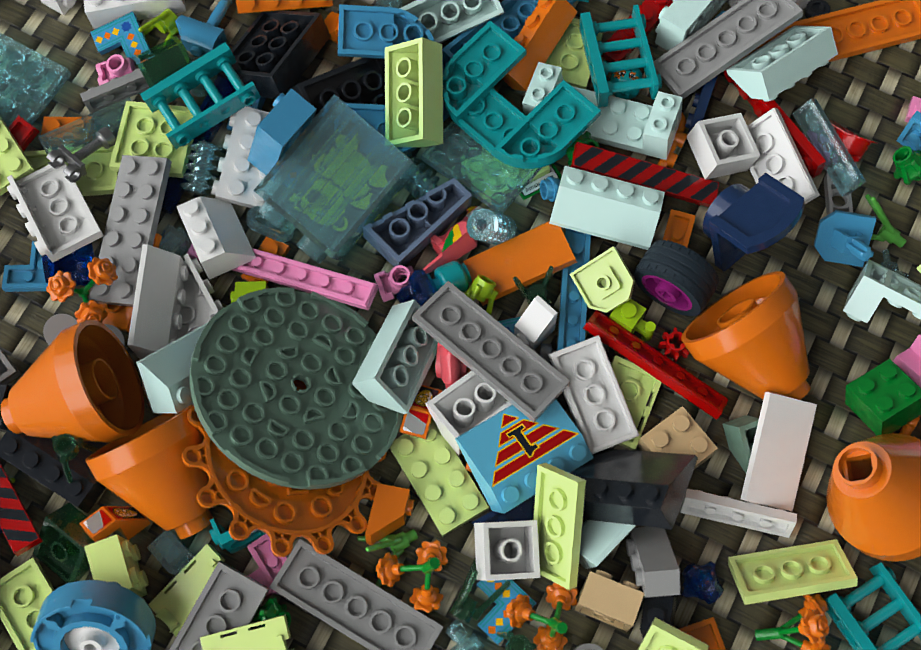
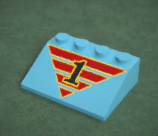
(510, 446)

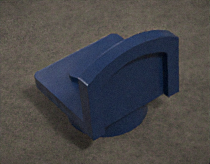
(750, 219)

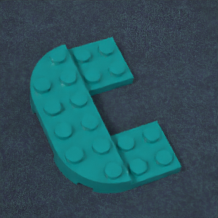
(496, 123)

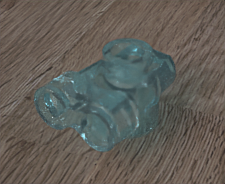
(464, 641)

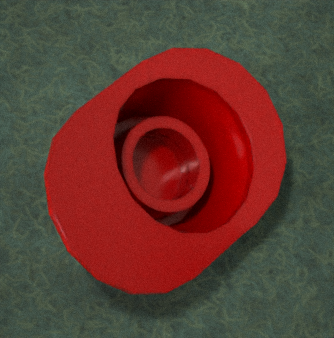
(854, 144)

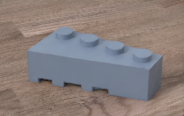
(409, 229)

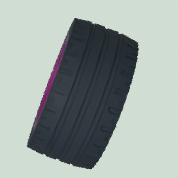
(676, 278)

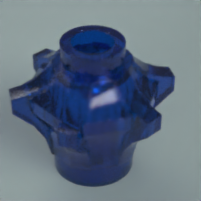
(701, 582)

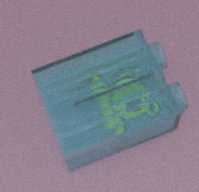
(334, 181)

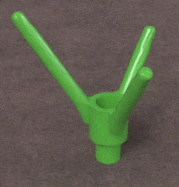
(887, 232)
(396, 542)

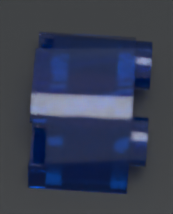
(73, 263)
(420, 288)

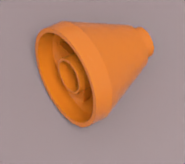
(754, 338)
(78, 388)
(151, 474)
(878, 496)

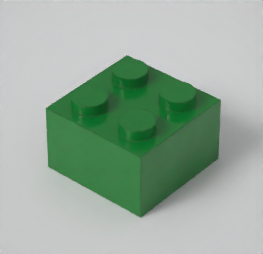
(884, 398)

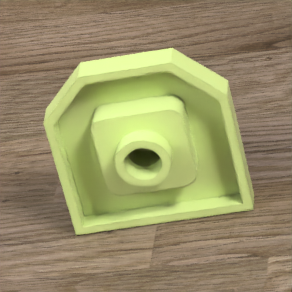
(604, 281)

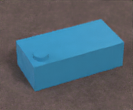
(280, 130)

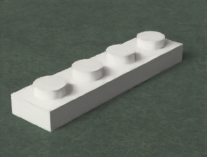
(738, 513)

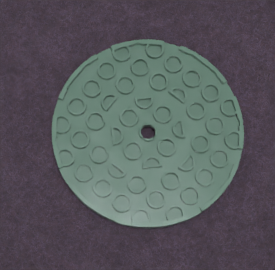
(249, 399)

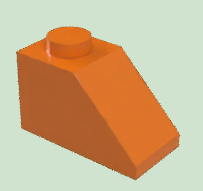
(388, 512)

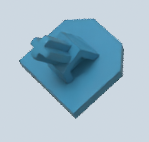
(845, 238)

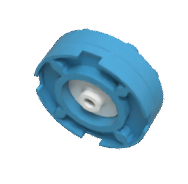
(93, 618)

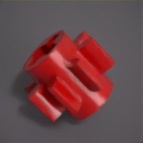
(669, 348)

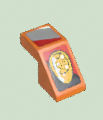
(419, 419)
(110, 518)

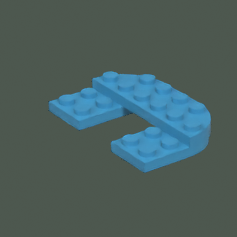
(365, 34)

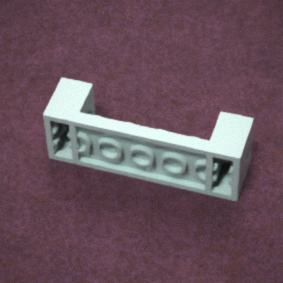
(623, 122)
(880, 282)

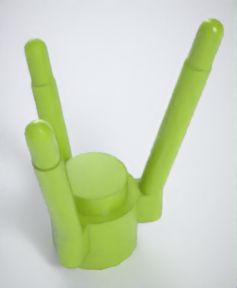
(164, 23)
(483, 289)

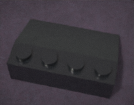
(278, 50)
(352, 83)
(39, 460)
(635, 486)

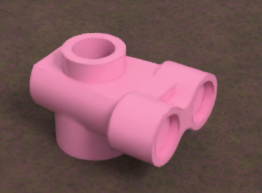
(114, 67)
(389, 282)

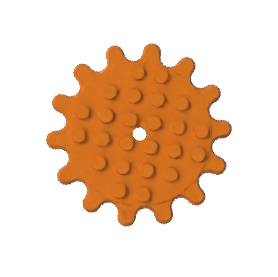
(277, 509)

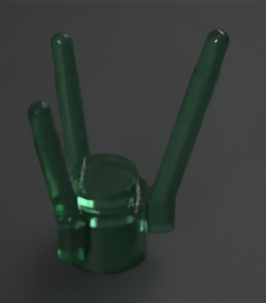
(535, 289)
(67, 449)
(465, 606)
(516, 642)

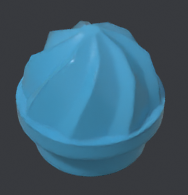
(549, 188)

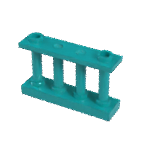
(600, 69)
(189, 77)
(858, 632)

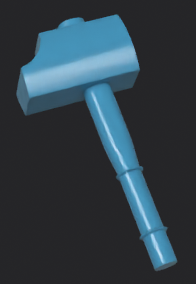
(200, 36)

